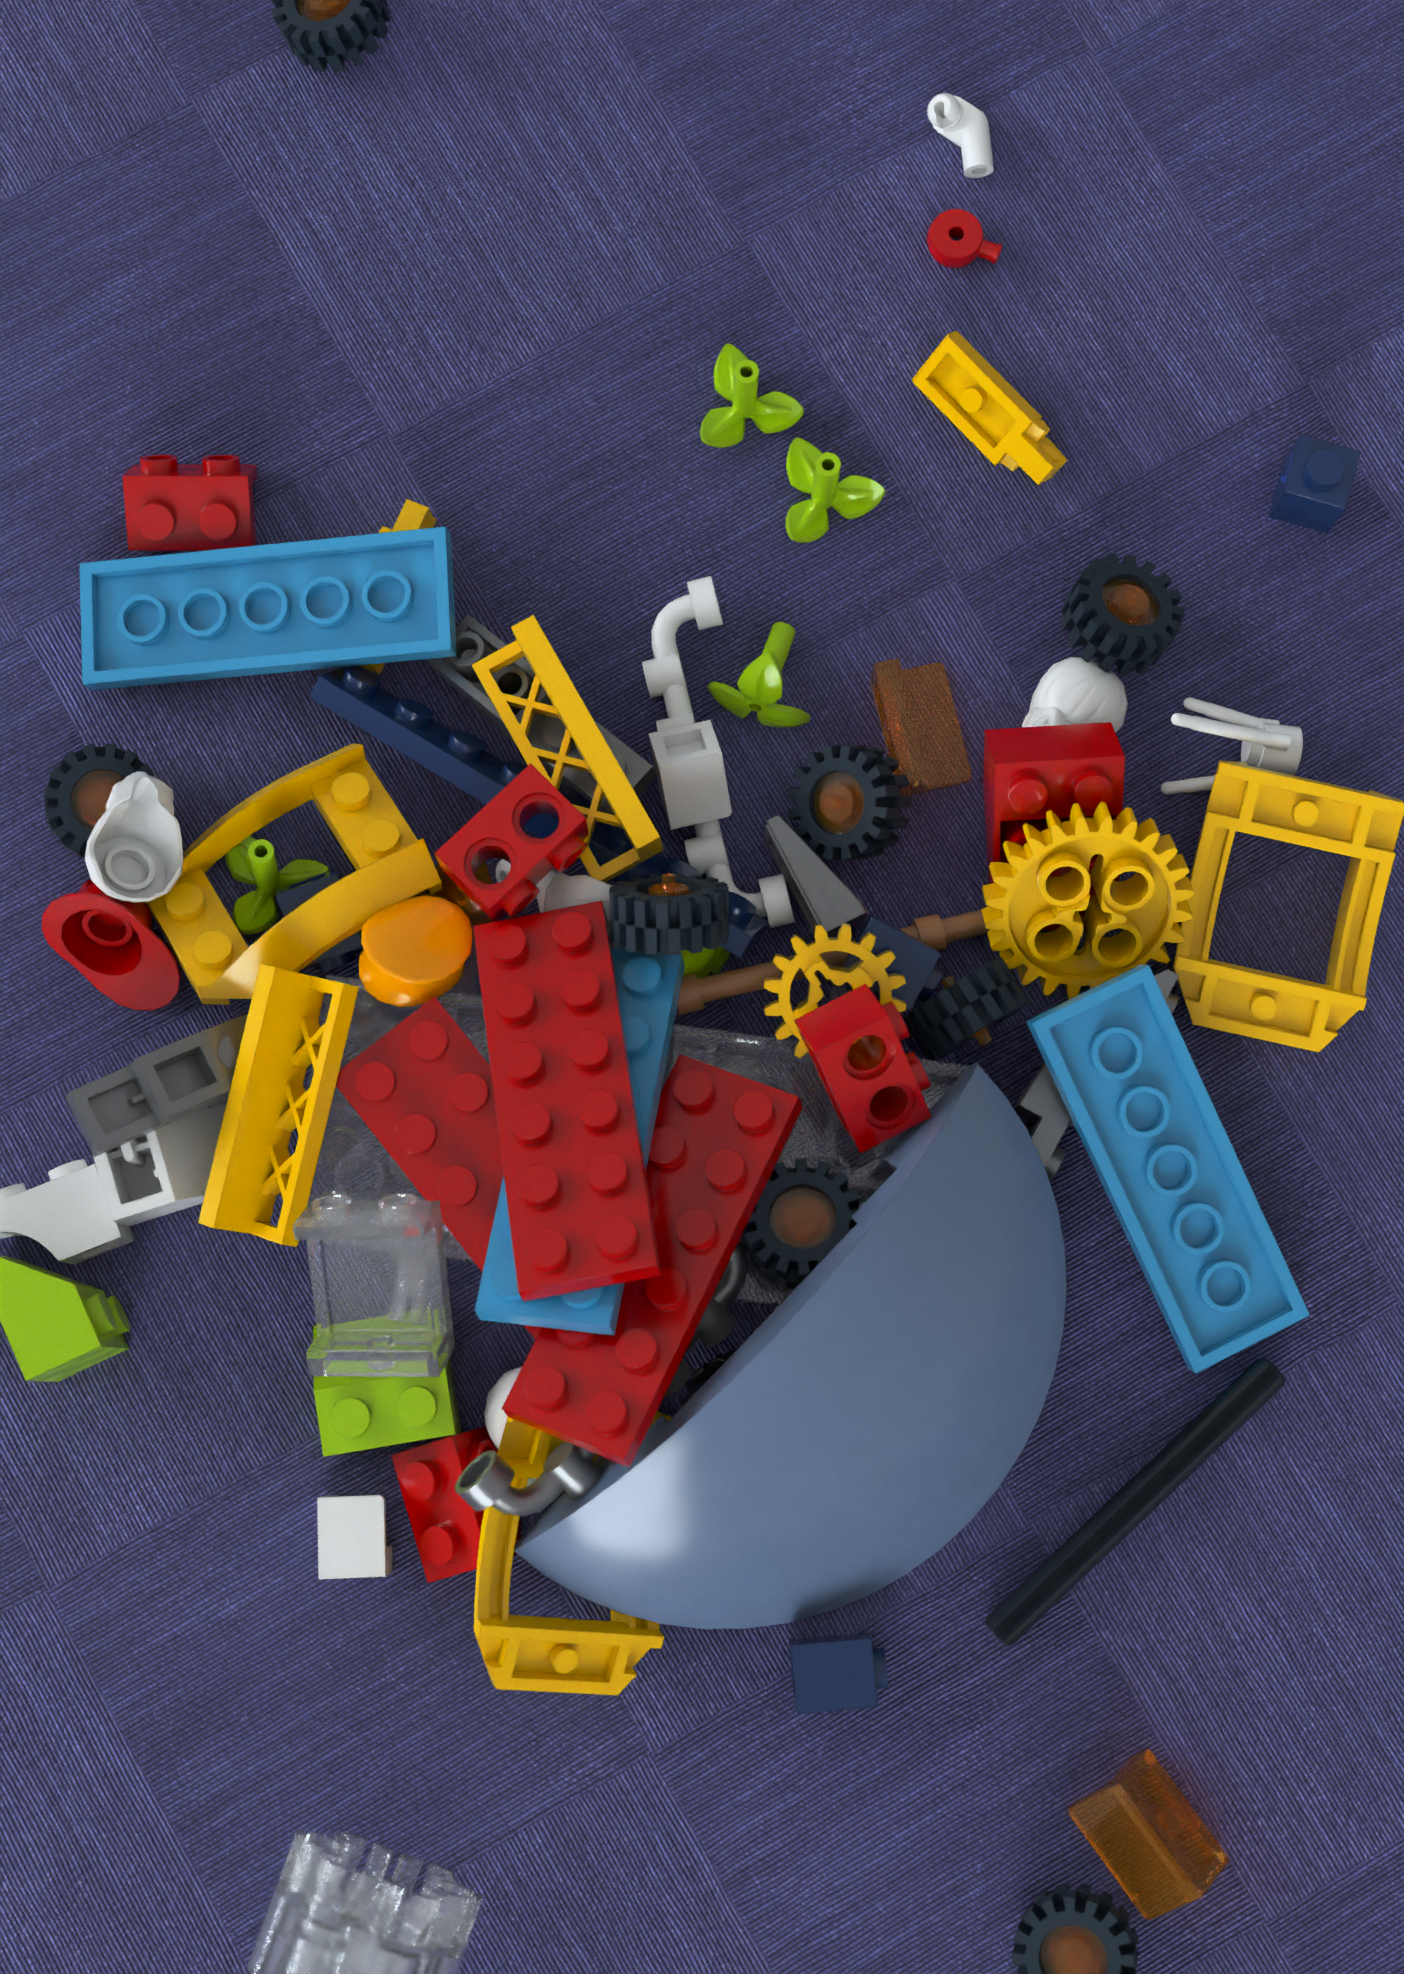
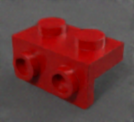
(189, 504)
(440, 1519)

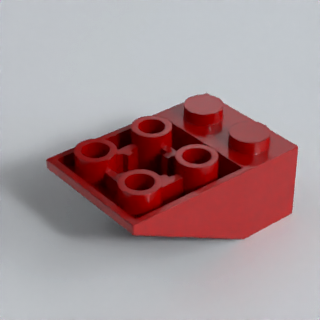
(1046, 771)

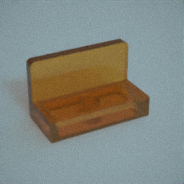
(920, 725)
(1150, 1837)

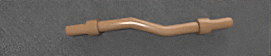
(740, 981)

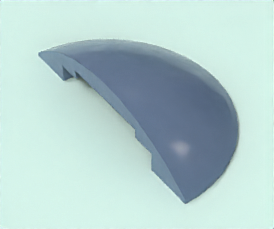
(856, 1411)

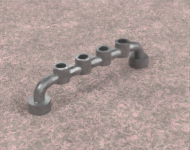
(570, 1467)

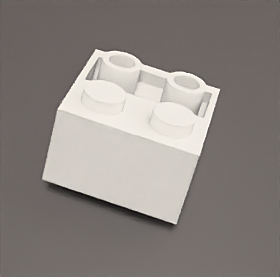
(161, 1169)

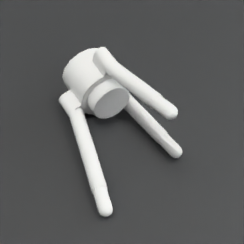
(1263, 741)

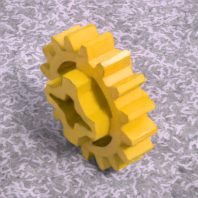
(809, 959)

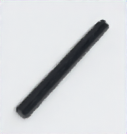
(1135, 1501)

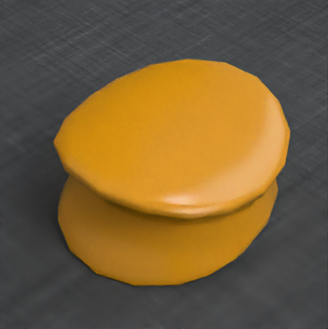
(414, 950)

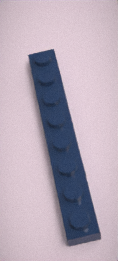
(465, 763)

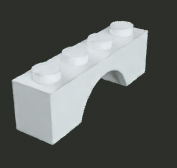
(64, 1214)

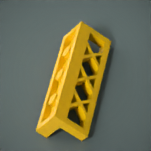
(579, 729)
(271, 1101)

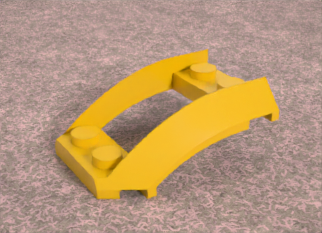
(1310, 816)
(368, 827)
(537, 1650)

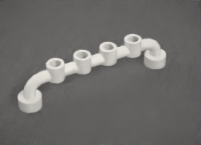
(666, 678)

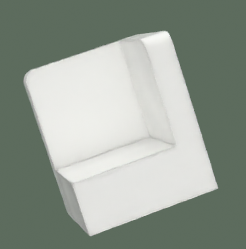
(690, 774)
(352, 1537)

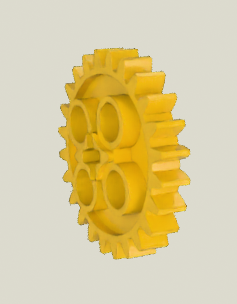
(1030, 899)

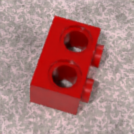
(499, 834)
(859, 1070)

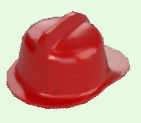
(113, 947)

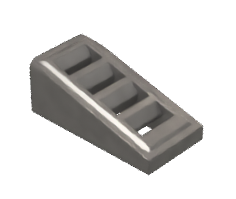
(813, 884)

